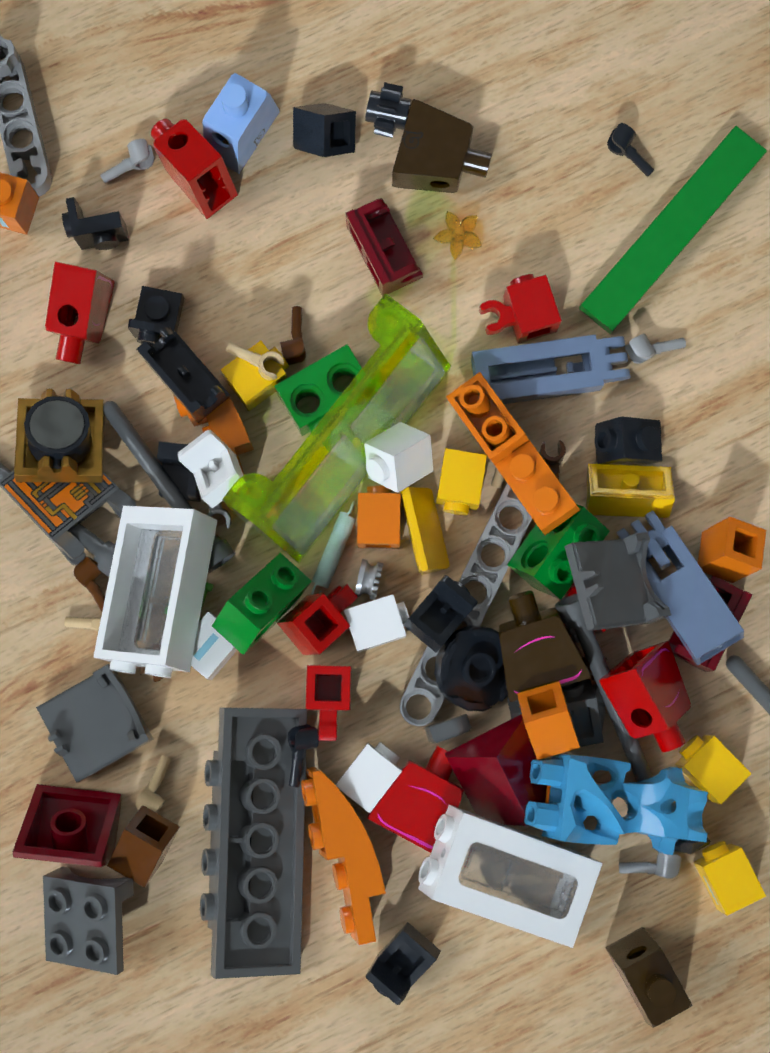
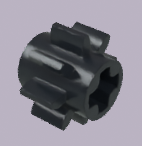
(388, 109)

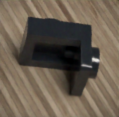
(98, 231)
(628, 440)
(441, 613)
(402, 963)

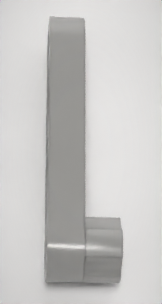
(21, 119)

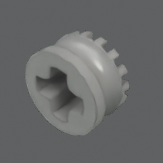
(367, 579)

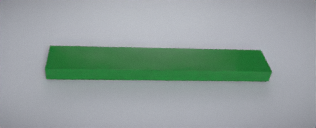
(672, 230)

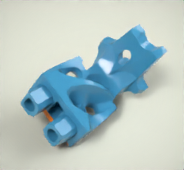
(650, 803)

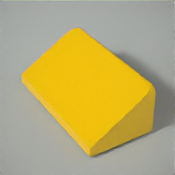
(629, 490)
(424, 529)

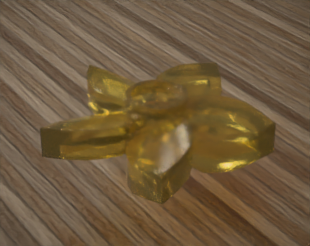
(459, 234)

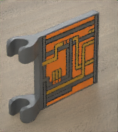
(63, 506)

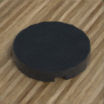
(472, 669)

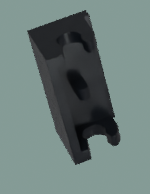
(184, 374)

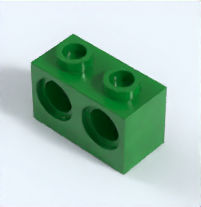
(317, 382)
(543, 557)
(261, 603)

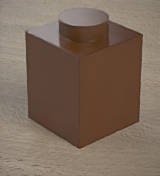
(143, 846)

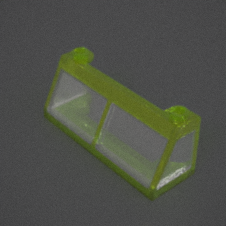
(333, 459)

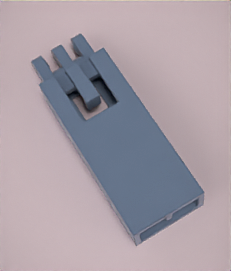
(530, 371)
(695, 606)

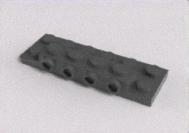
(254, 845)

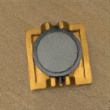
(59, 439)

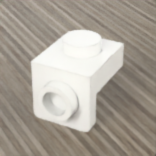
(212, 465)

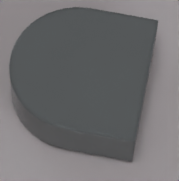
(448, 729)

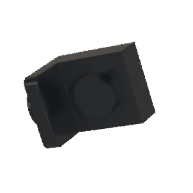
(154, 312)

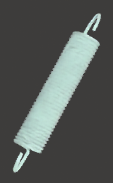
(334, 549)

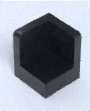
(324, 129)
(181, 476)

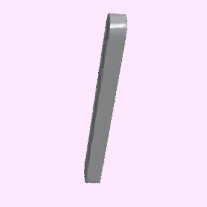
(475, 571)

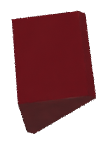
(497, 772)
(69, 826)

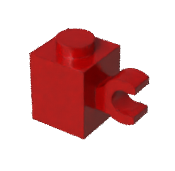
(527, 308)
(317, 620)
(328, 691)

